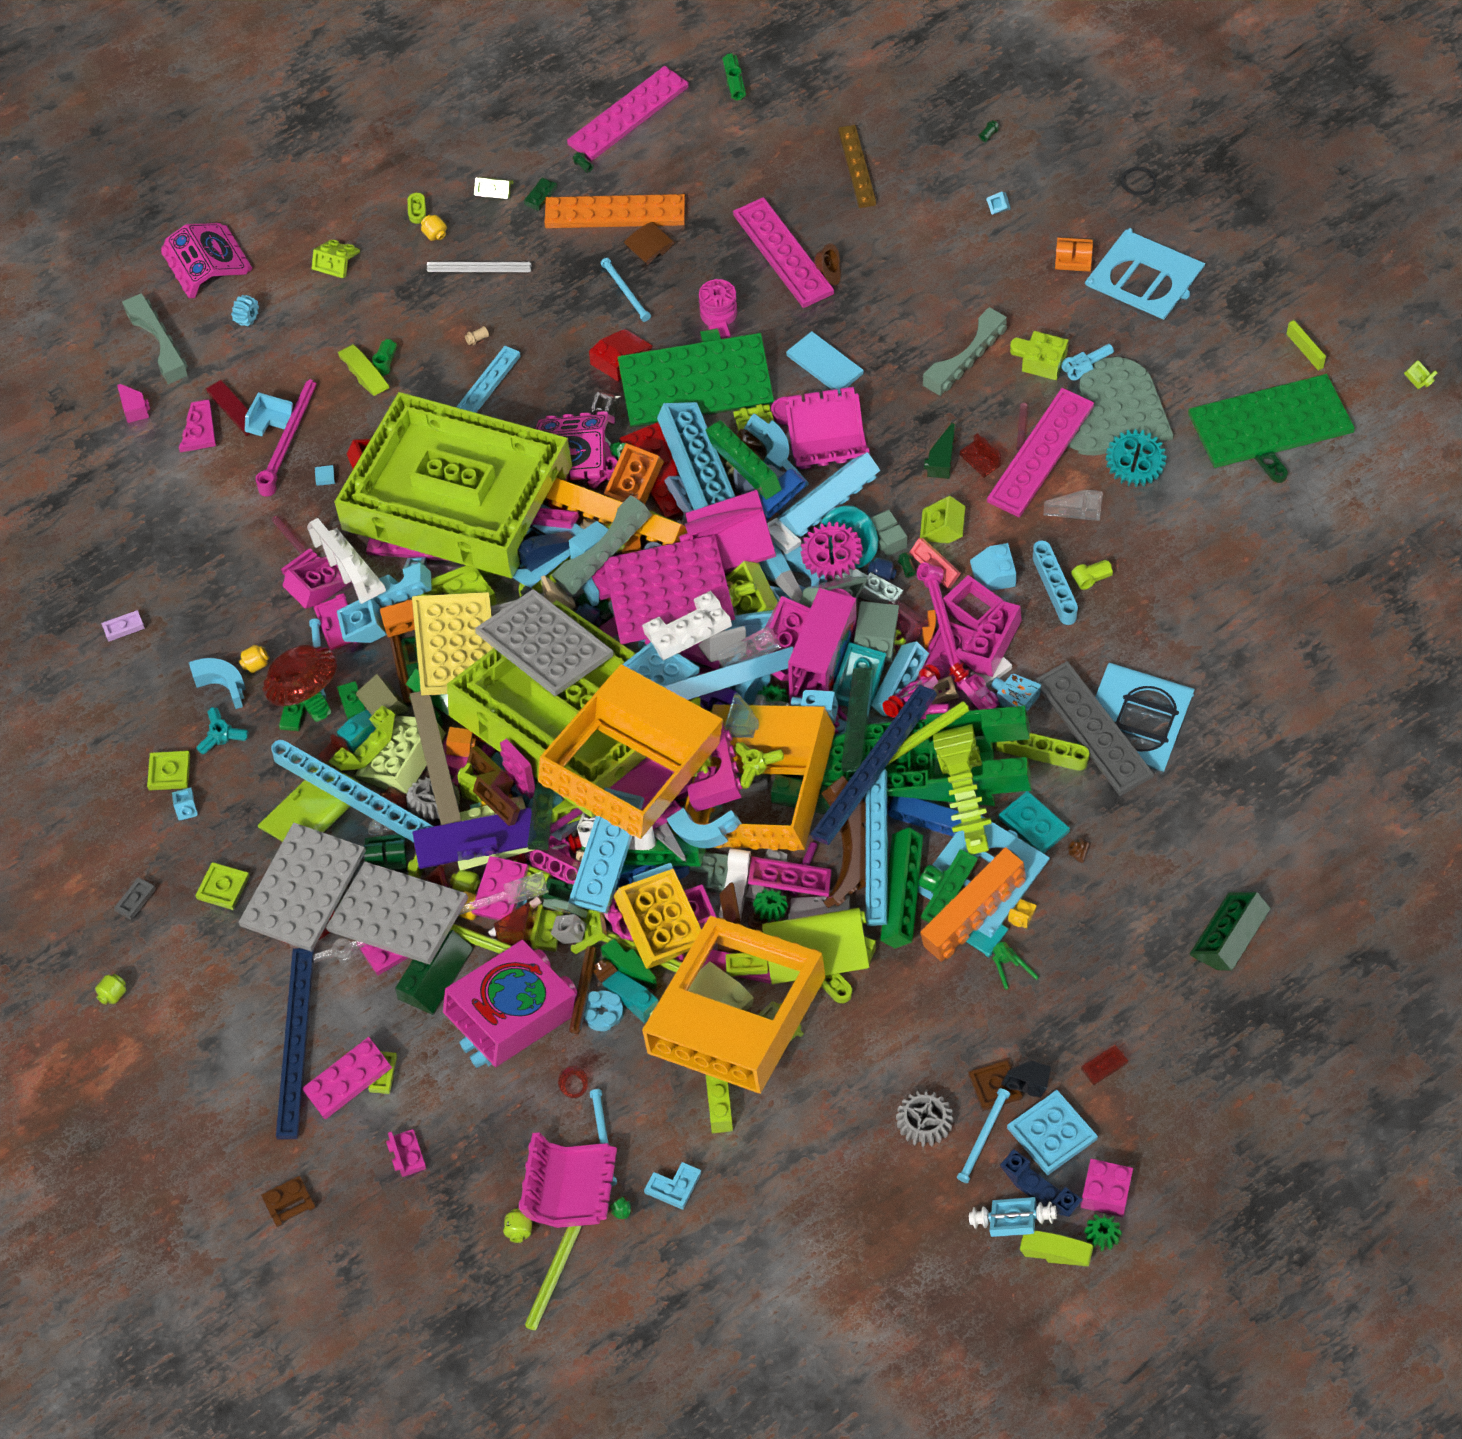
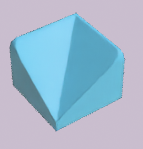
(998, 203)

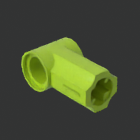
(1088, 575)

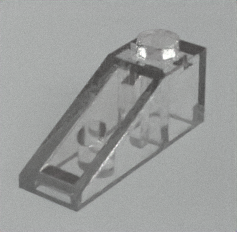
(1078, 505)
(753, 646)

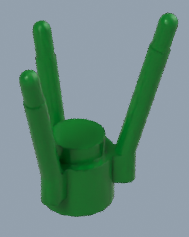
(1004, 954)

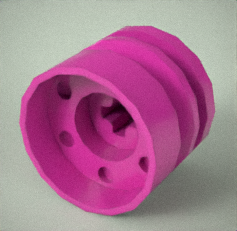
(717, 302)

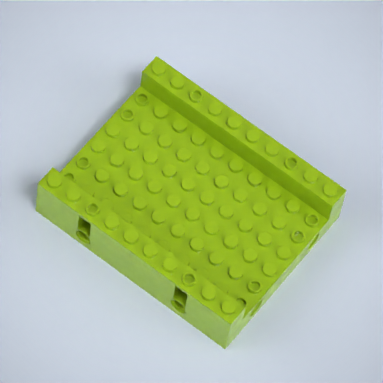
(452, 483)
(504, 702)

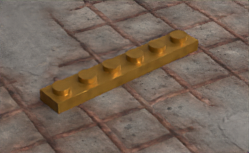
(857, 166)

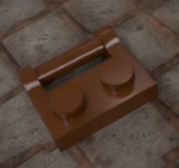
(285, 1196)

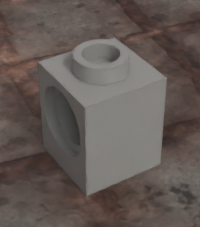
(568, 929)

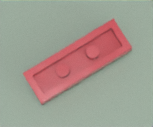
(924, 552)

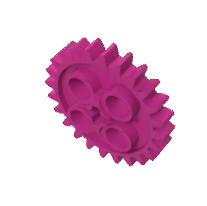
(849, 548)

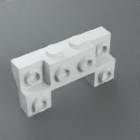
(689, 629)

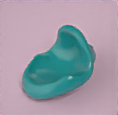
(860, 523)

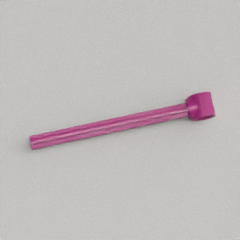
(266, 479)
(932, 577)

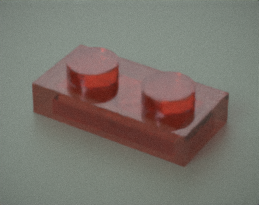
(1104, 1065)

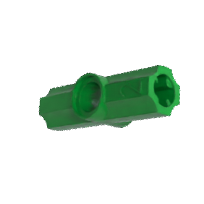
(734, 76)

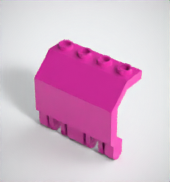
(645, 780)

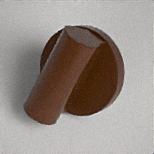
(1078, 849)
(604, 970)

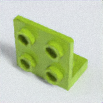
(333, 257)

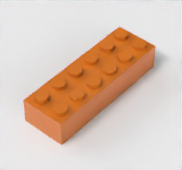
(973, 905)

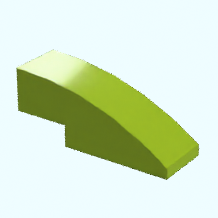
(1056, 1248)

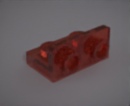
(981, 456)

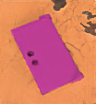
(327, 614)

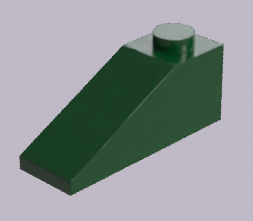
(940, 455)

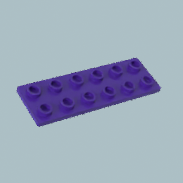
(470, 839)

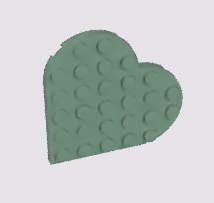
(1122, 402)

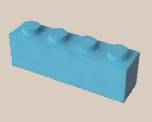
(902, 671)

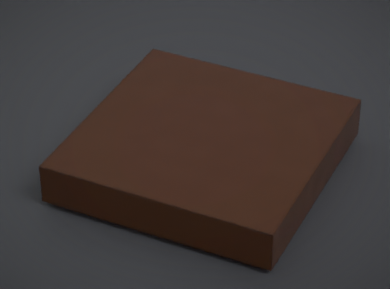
(987, 1082)

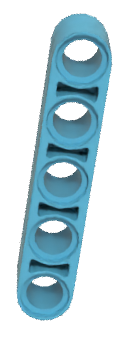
(1043, 558)

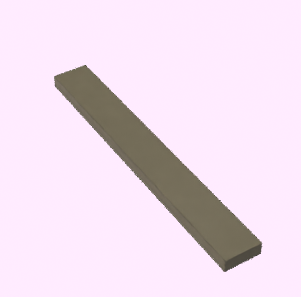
(435, 758)

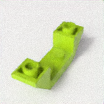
(383, 721)

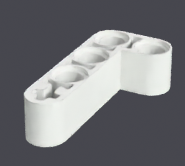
(585, 826)
(738, 873)

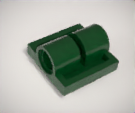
(387, 852)

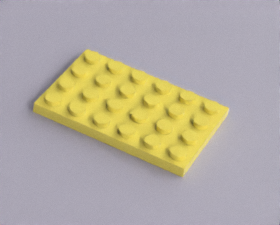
(448, 636)

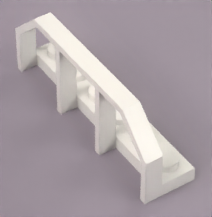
(349, 562)

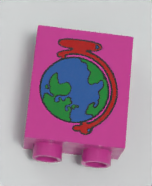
(822, 642)
(509, 1002)

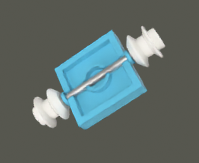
(1013, 1216)

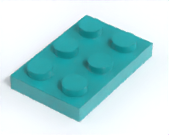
(1034, 822)

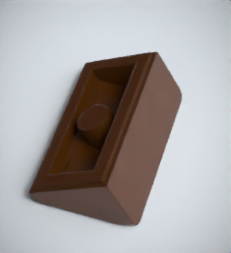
(729, 904)

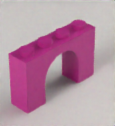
(723, 785)

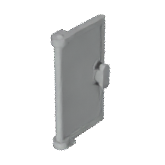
(808, 906)

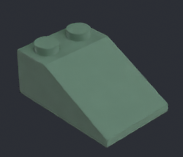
(877, 627)

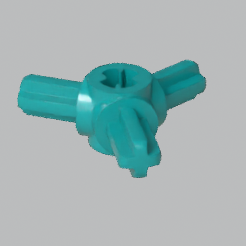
(220, 732)

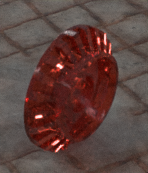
(302, 674)

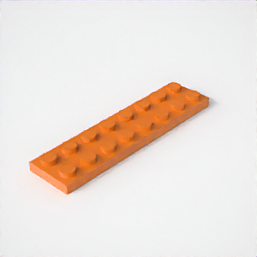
(614, 211)

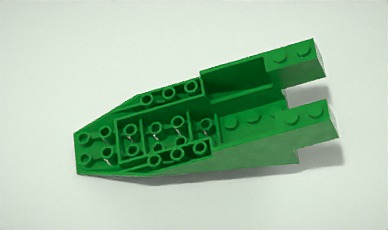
(919, 772)

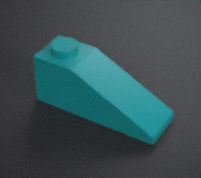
(357, 730)
(632, 995)

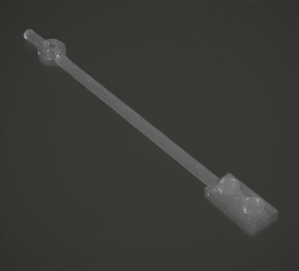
(514, 892)

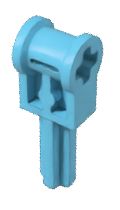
(1083, 363)

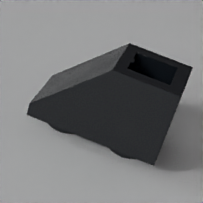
(1028, 1078)

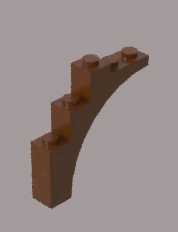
(854, 848)

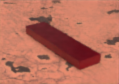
(229, 404)

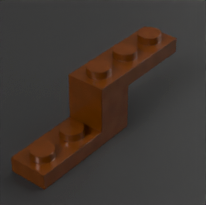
(493, 786)

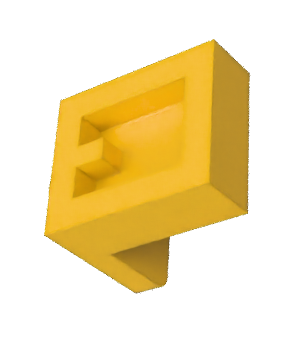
(1022, 913)

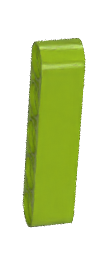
(1049, 753)

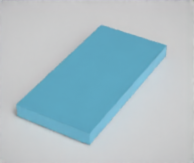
(824, 362)

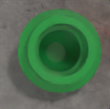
(621, 1208)

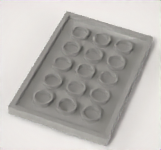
(544, 642)
(302, 887)
(397, 912)

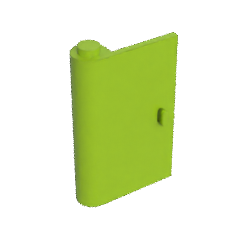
(307, 807)
(833, 934)

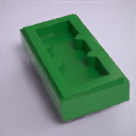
(350, 701)
(292, 717)

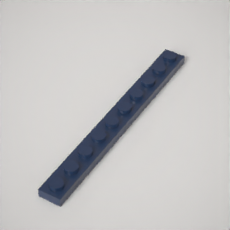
(873, 765)
(295, 1044)

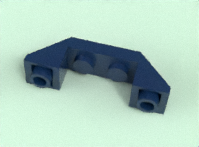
(1033, 1185)

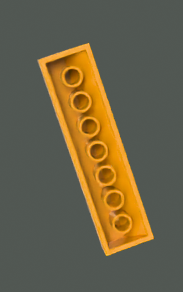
(605, 509)

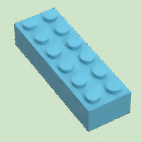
(829, 494)

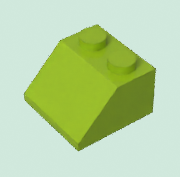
(943, 521)

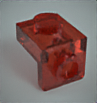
(335, 745)
(395, 797)

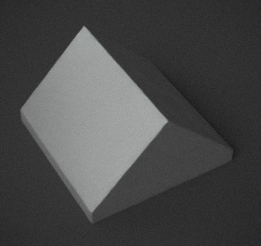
(721, 641)

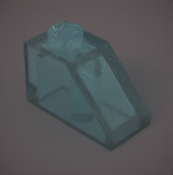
(741, 719)

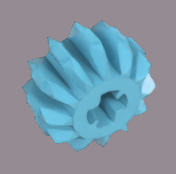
(245, 310)

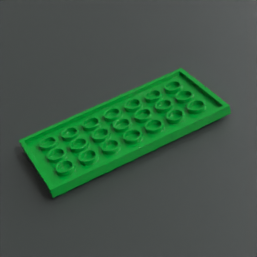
(713, 373)
(1270, 420)

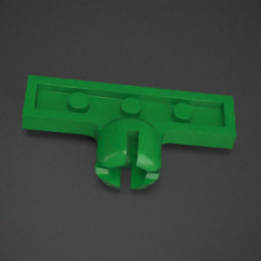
(945, 884)

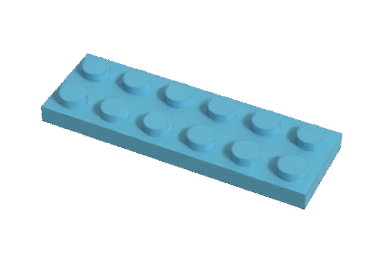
(603, 861)

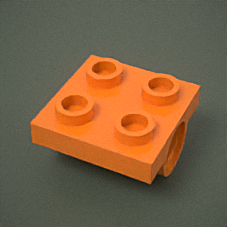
(1073, 254)

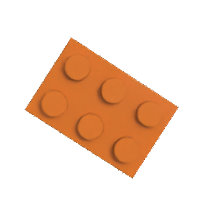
(633, 474)

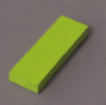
(1306, 345)

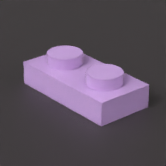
(122, 625)

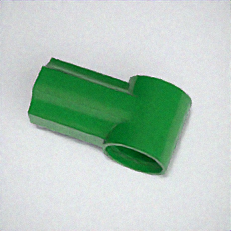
(384, 356)

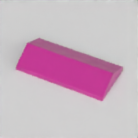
(789, 876)

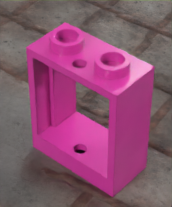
(956, 595)

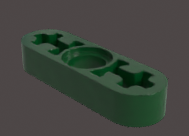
(1269, 469)

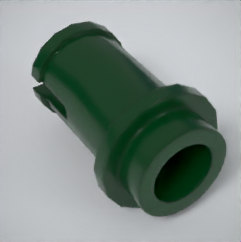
(990, 129)
(584, 163)
(905, 561)

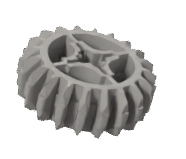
(422, 800)
(910, 1110)

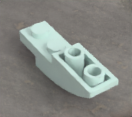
(876, 588)

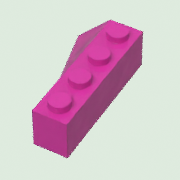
(988, 645)

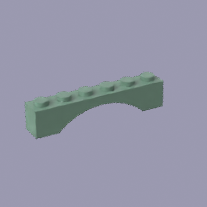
(140, 314)
(943, 374)
(578, 571)

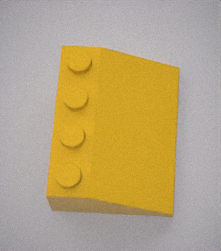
(658, 917)

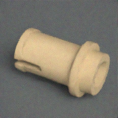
(473, 337)

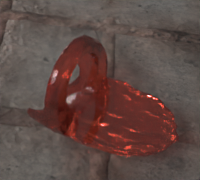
(568, 1071)

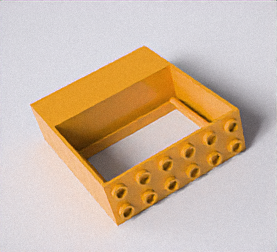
(645, 720)
(806, 741)
(721, 1037)

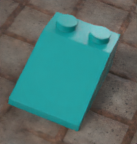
(858, 657)

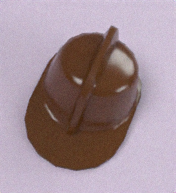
(828, 263)

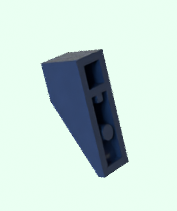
(543, 548)

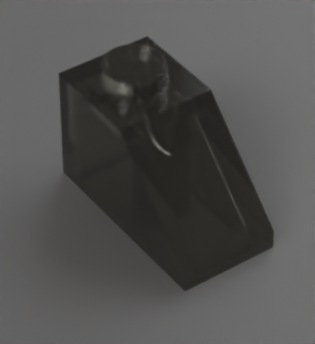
(605, 402)

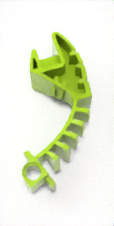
(957, 756)

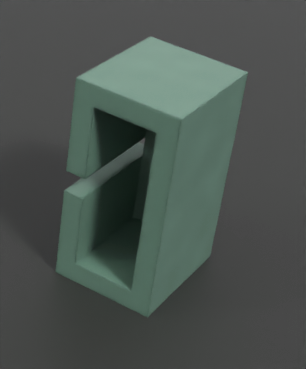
(890, 537)

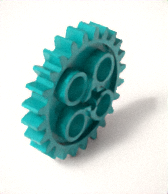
(1152, 462)

